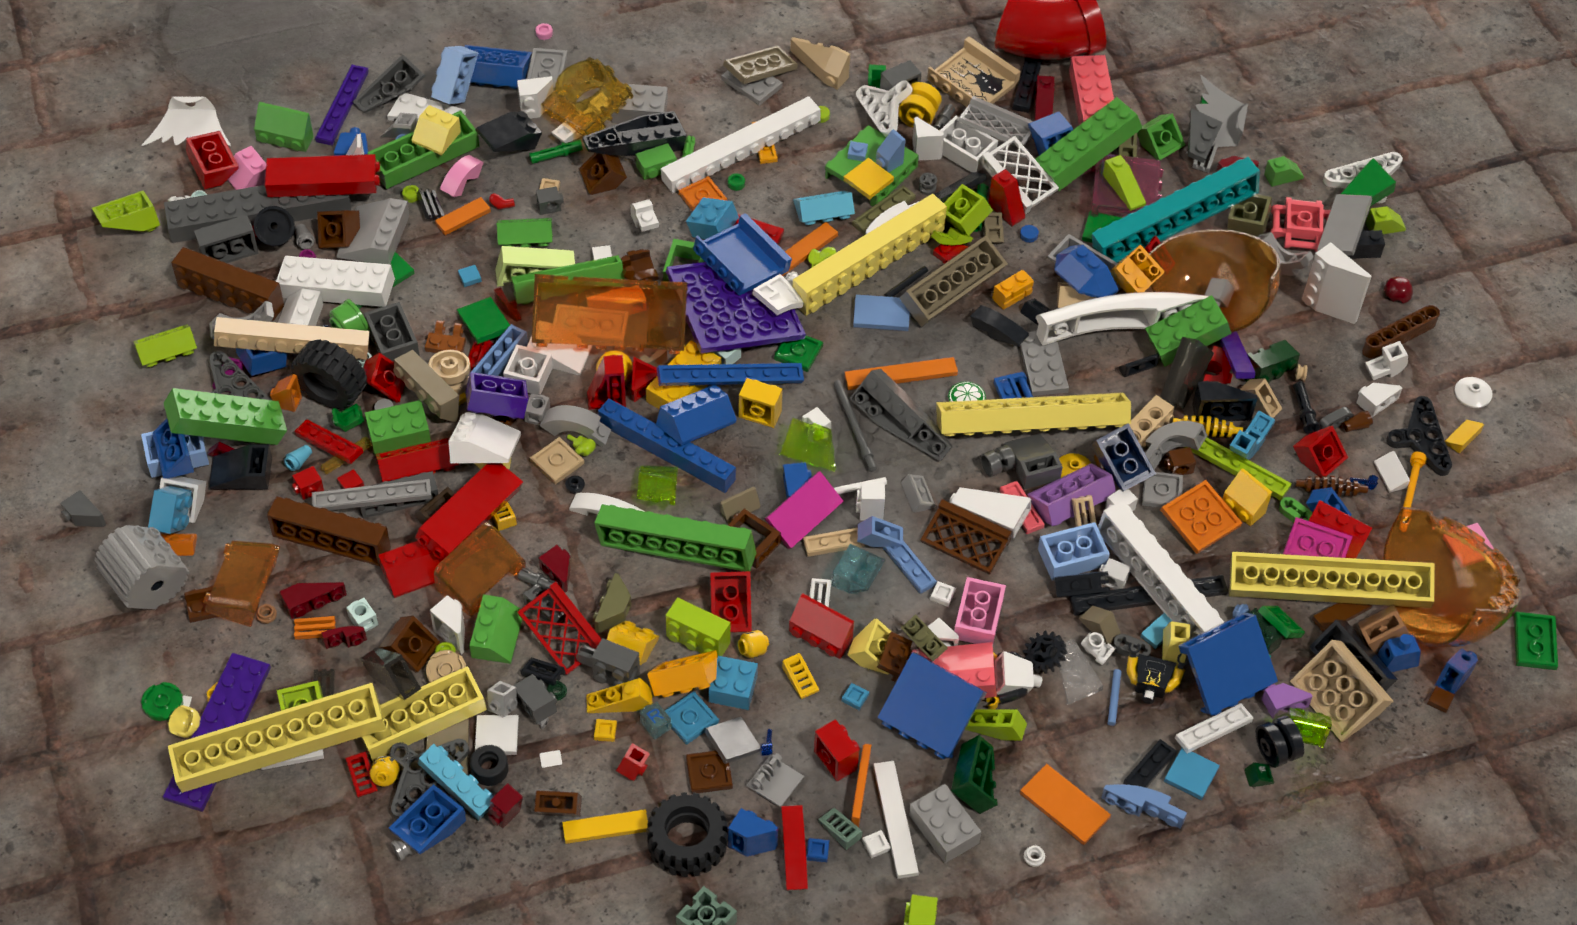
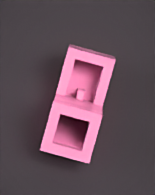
(462, 170)

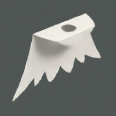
(187, 121)

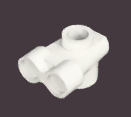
(1095, 645)

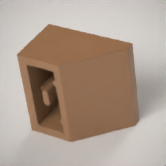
(1382, 626)

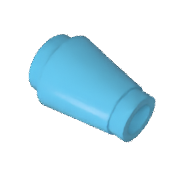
(297, 458)

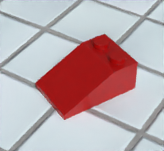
(732, 599)

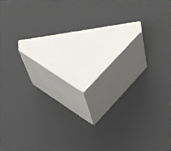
(944, 632)

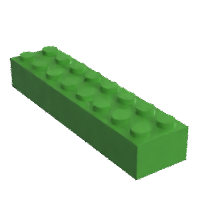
(675, 537)

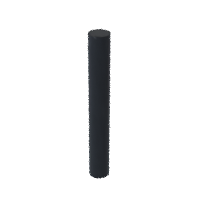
(902, 285)

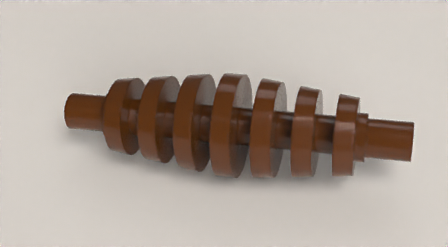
(1347, 487)

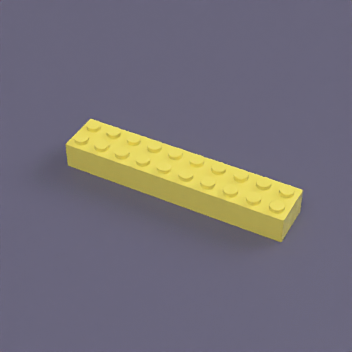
(870, 254)
(1033, 413)
(1332, 579)
(276, 737)

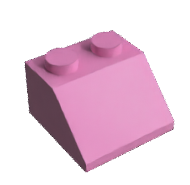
(251, 169)

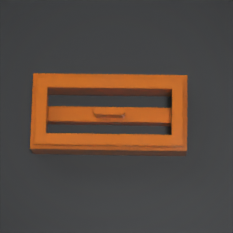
(314, 625)

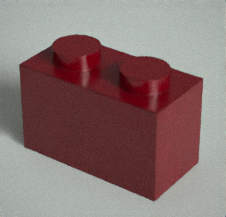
(504, 806)

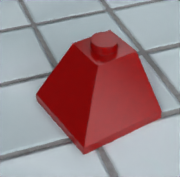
(382, 377)
(1321, 451)

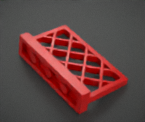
(572, 614)

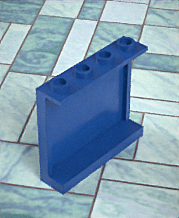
(743, 255)
(1230, 663)
(930, 705)

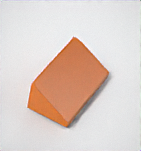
(181, 543)

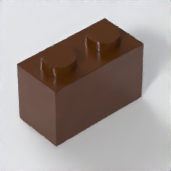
(558, 803)

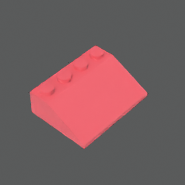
(970, 663)

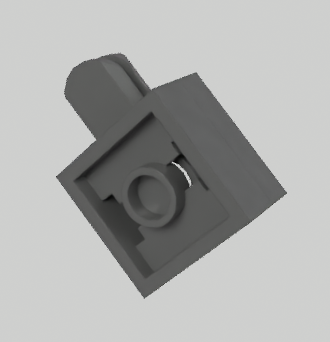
(610, 662)

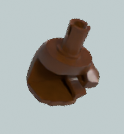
(639, 266)

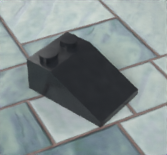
(510, 132)
(1223, 402)

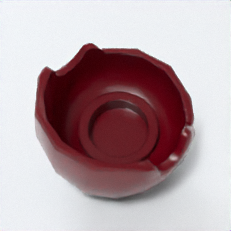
(1398, 289)

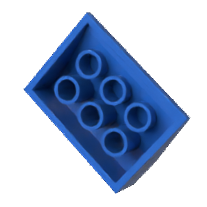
(500, 66)

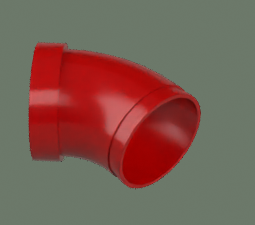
(1051, 29)

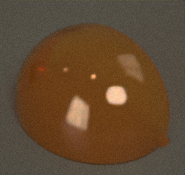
(1236, 256)

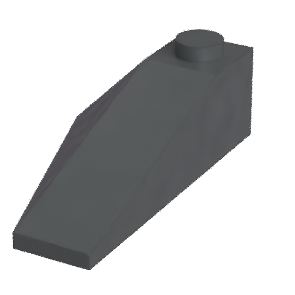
(394, 81)

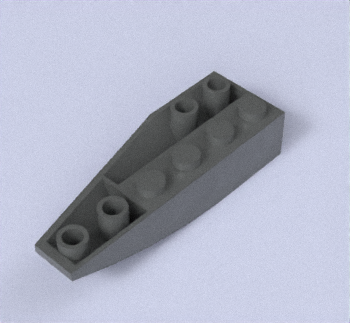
(899, 414)

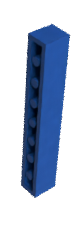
(656, 441)

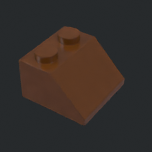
(602, 173)
(337, 228)
(412, 641)

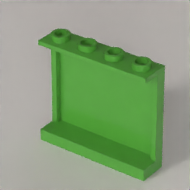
(841, 165)

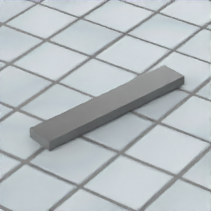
(372, 495)

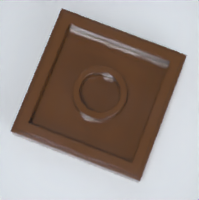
(708, 772)

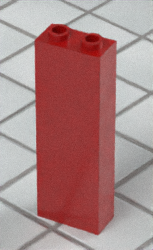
(322, 175)
(469, 509)

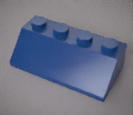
(696, 415)

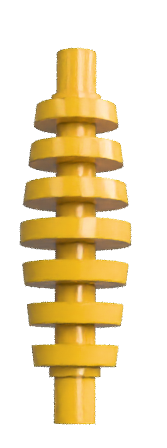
(1222, 428)

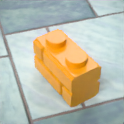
(1013, 289)

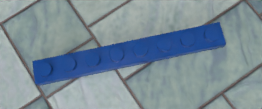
(729, 374)

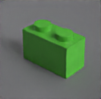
(652, 160)

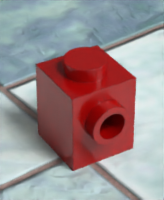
(307, 482)
(633, 762)

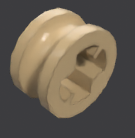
(1301, 372)

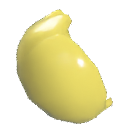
(184, 721)

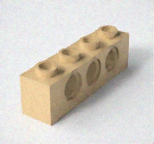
(1150, 418)

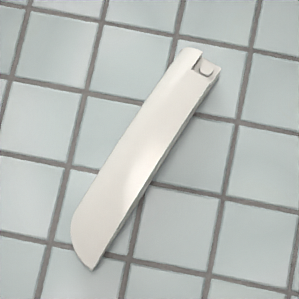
(1111, 312)

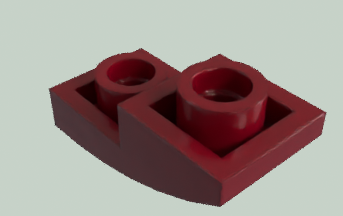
(350, 634)

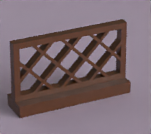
(976, 525)

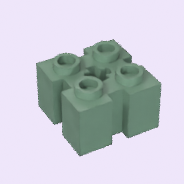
(707, 911)

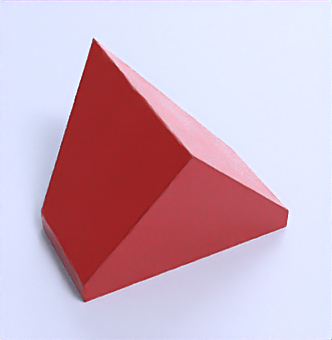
(642, 376)

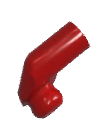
(500, 203)

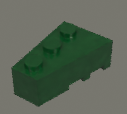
(1274, 361)
(973, 775)

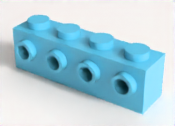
(455, 781)

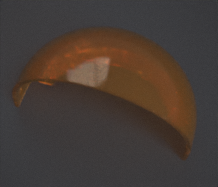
(1472, 582)

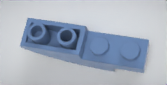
(1136, 798)

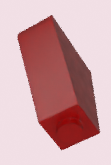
(1006, 197)

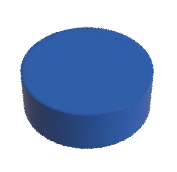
(1029, 233)

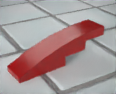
(794, 847)

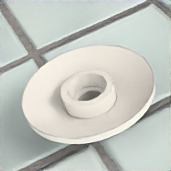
(1473, 392)

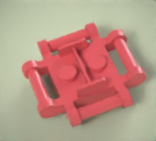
(1301, 221)

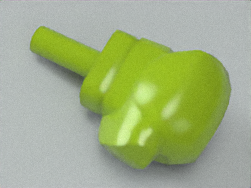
(582, 445)

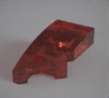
(508, 308)

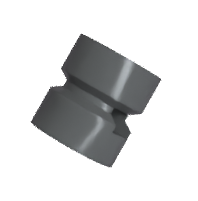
(1000, 460)

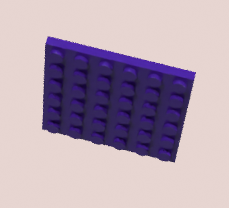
(726, 320)

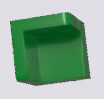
(874, 75)

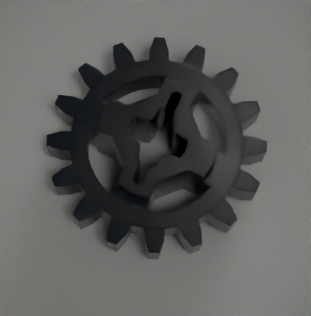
(1045, 651)

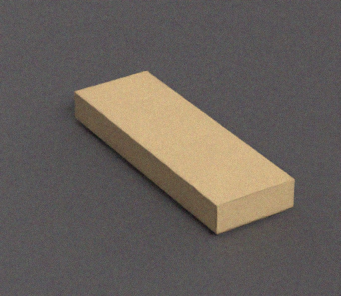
(831, 542)

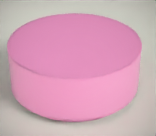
(544, 31)

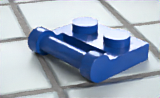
(1007, 387)

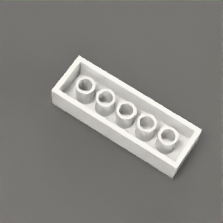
(337, 280)

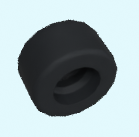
(491, 776)

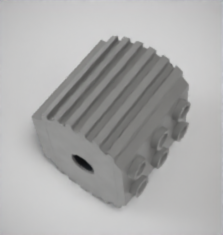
(141, 567)

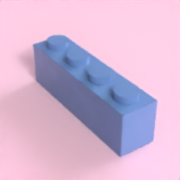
(498, 356)

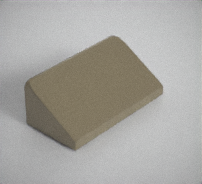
(747, 499)

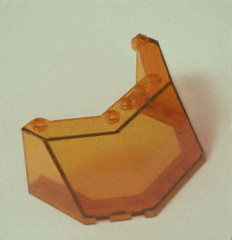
(609, 313)

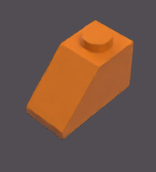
(287, 393)

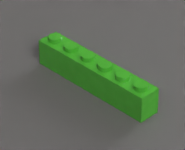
(601, 268)

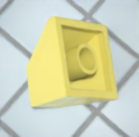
(869, 644)

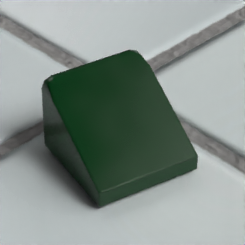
(1259, 775)

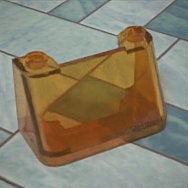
(477, 567)
(241, 580)

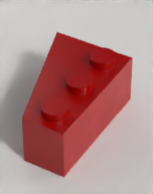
(607, 383)

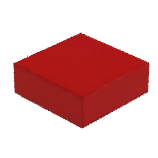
(350, 480)

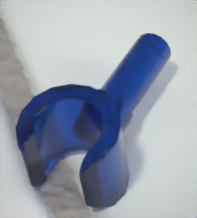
(1371, 482)
(766, 748)

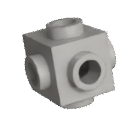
(502, 698)

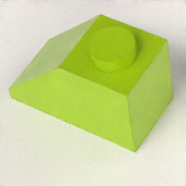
(1384, 219)

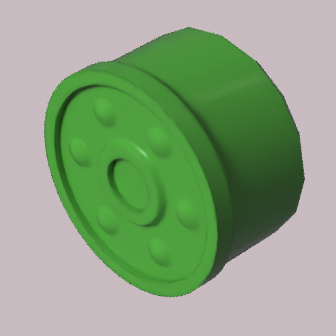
(348, 317)

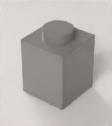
(1221, 291)

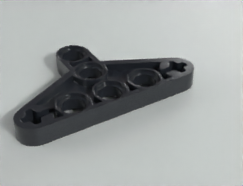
(1424, 443)

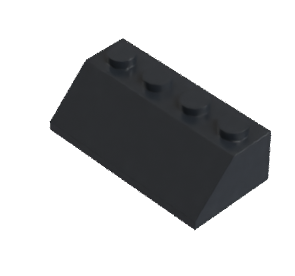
(1342, 631)

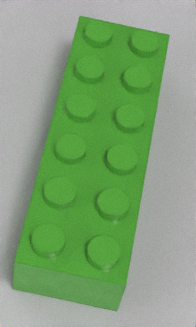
(1089, 142)
(404, 159)
(224, 416)

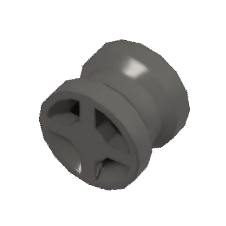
(927, 183)

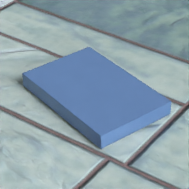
(880, 313)

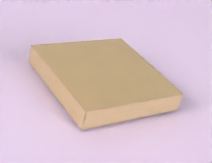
(557, 460)

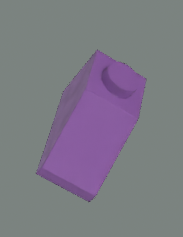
(1282, 697)

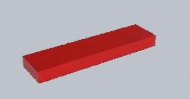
(328, 441)

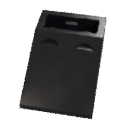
(242, 468)

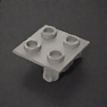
(775, 780)

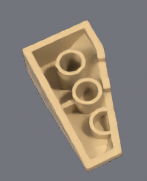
(827, 63)

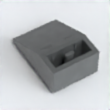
(1035, 461)

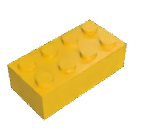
(661, 395)

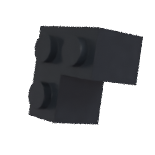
(1369, 245)

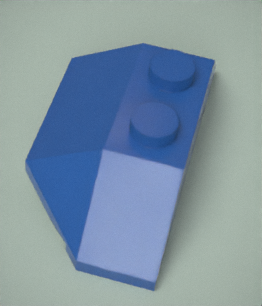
(1085, 272)

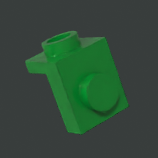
(348, 418)

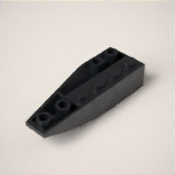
(638, 135)

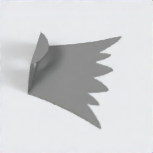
(1226, 110)

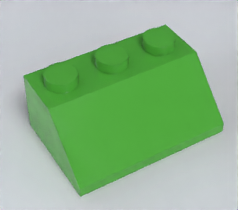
(283, 127)
(525, 232)
(495, 630)

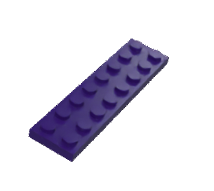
(227, 707)

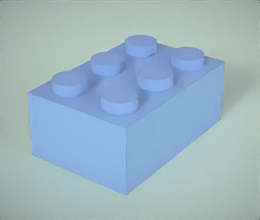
(454, 74)
(195, 445)
(1073, 550)

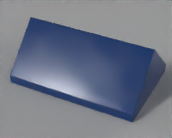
(172, 451)

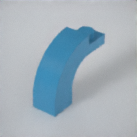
(1249, 442)

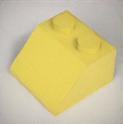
(436, 130)

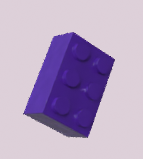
(496, 395)

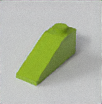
(1122, 180)
(998, 723)

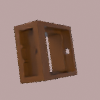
(772, 539)

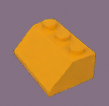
(684, 674)

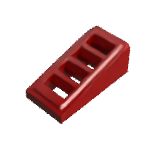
(361, 757)

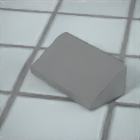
(917, 493)

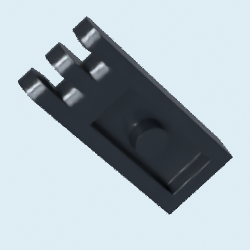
(1081, 584)

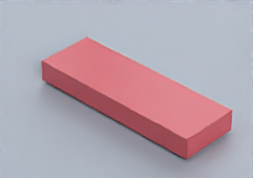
(1033, 521)

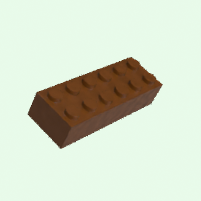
(225, 282)
(328, 530)

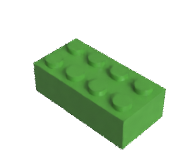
(1199, 321)

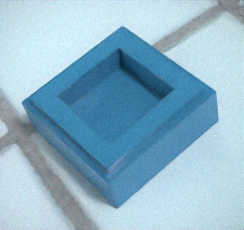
(469, 275)
(855, 696)

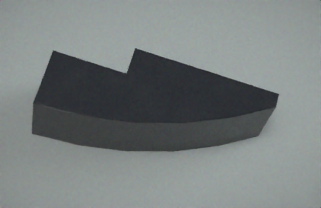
(998, 326)

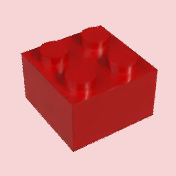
(836, 750)

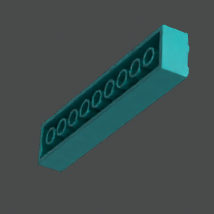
(1179, 210)

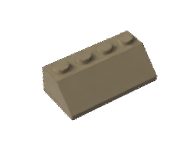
(427, 385)

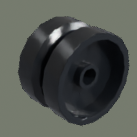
(263, 223)
(1279, 741)

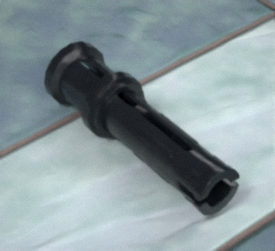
(1307, 414)

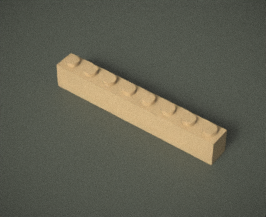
(285, 337)

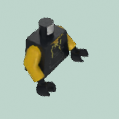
(1153, 675)

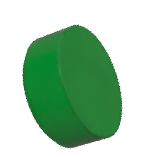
(736, 182)

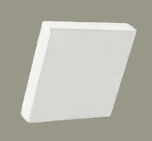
(498, 731)

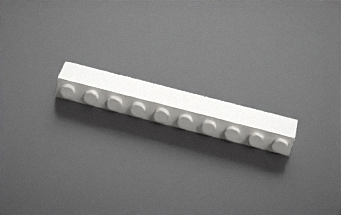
(740, 144)

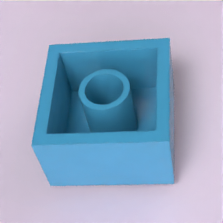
(711, 217)
(170, 509)
(733, 683)

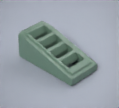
(845, 842)

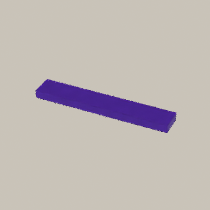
(341, 105)
(1237, 356)

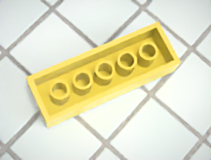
(426, 712)

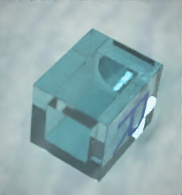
(655, 720)

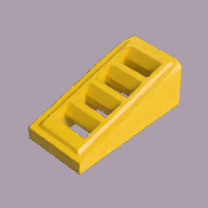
(505, 522)
(794, 664)

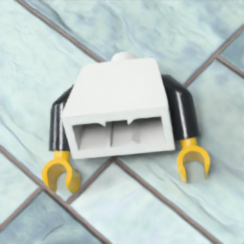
(1013, 678)

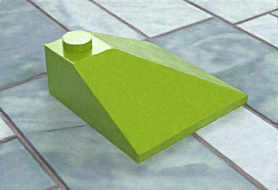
(128, 213)

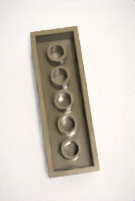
(953, 281)

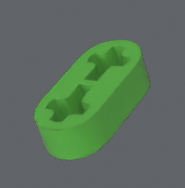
(1296, 510)

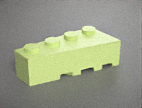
(522, 260)

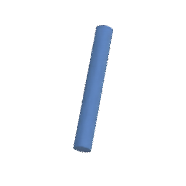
(1114, 697)

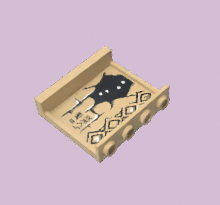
(974, 73)

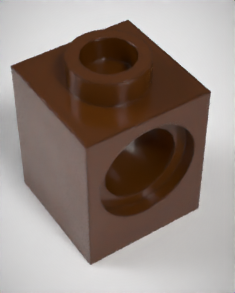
(1180, 461)

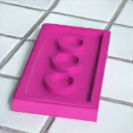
(804, 509)

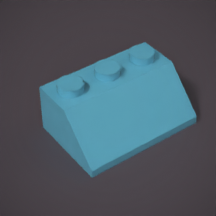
(824, 207)

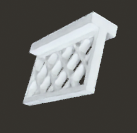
(994, 167)

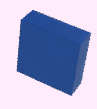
(817, 850)

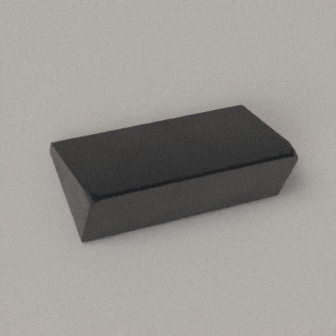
(1033, 308)
(1139, 365)

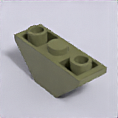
(613, 606)
(924, 638)

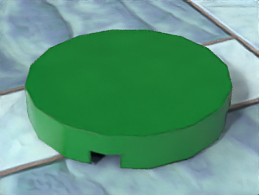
(161, 701)

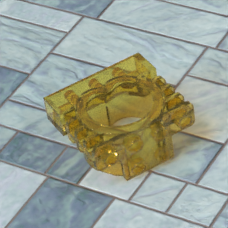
(589, 114)

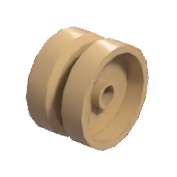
(452, 368)

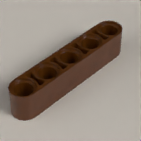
(1401, 330)

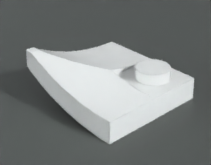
(778, 295)

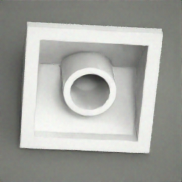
(927, 140)

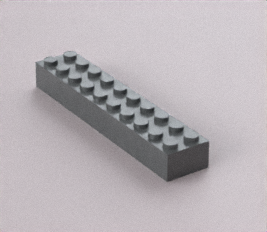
(202, 211)

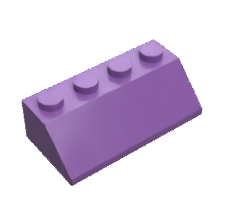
(1055, 500)

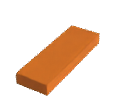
(462, 216)

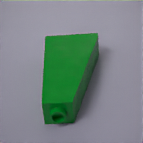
(1372, 182)

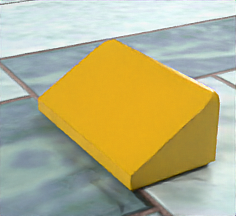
(1464, 435)

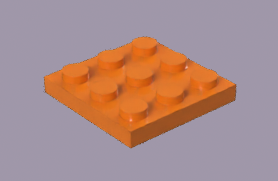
(1201, 516)

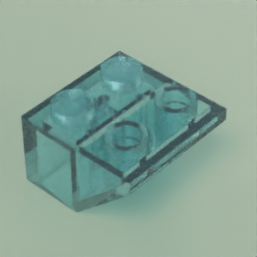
(856, 570)

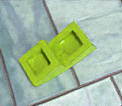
(954, 237)

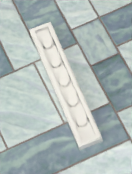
(895, 819)

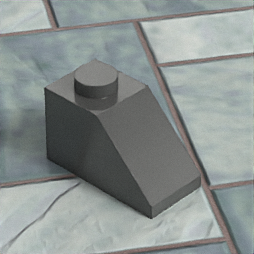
(81, 511)

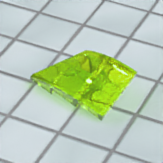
(809, 444)
(657, 483)

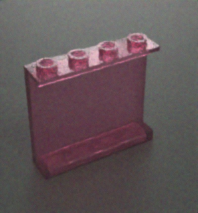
(1146, 174)

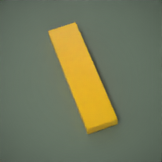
(605, 826)

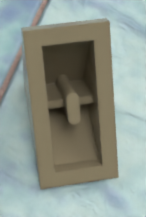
(1102, 622)

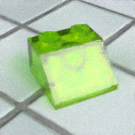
(1312, 726)

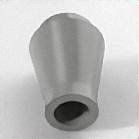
(304, 237)

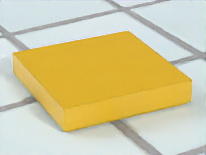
(868, 178)

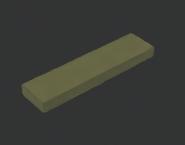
(898, 196)

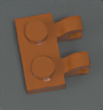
(439, 342)

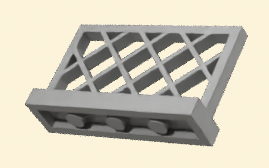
(995, 115)

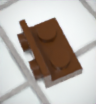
(195, 604)
(894, 655)

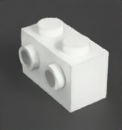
(871, 500)

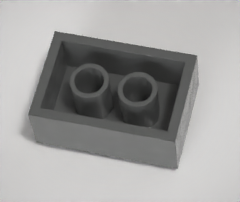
(227, 240)
(391, 331)

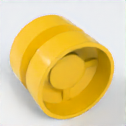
(921, 103)

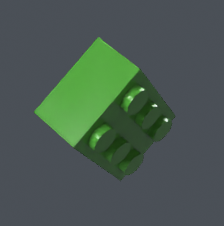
(397, 427)

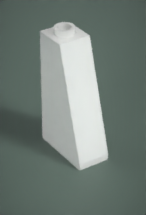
(998, 508)

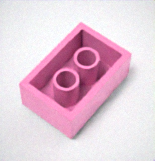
(979, 611)

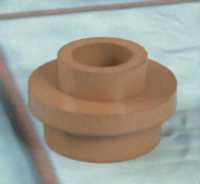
(266, 609)

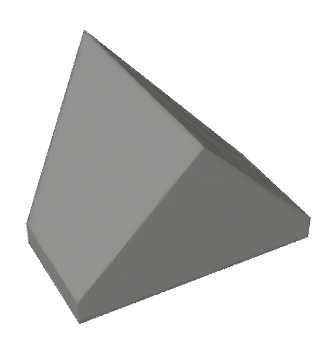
(403, 124)

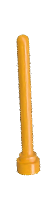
(1417, 461)

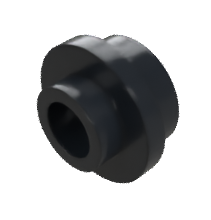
(575, 488)

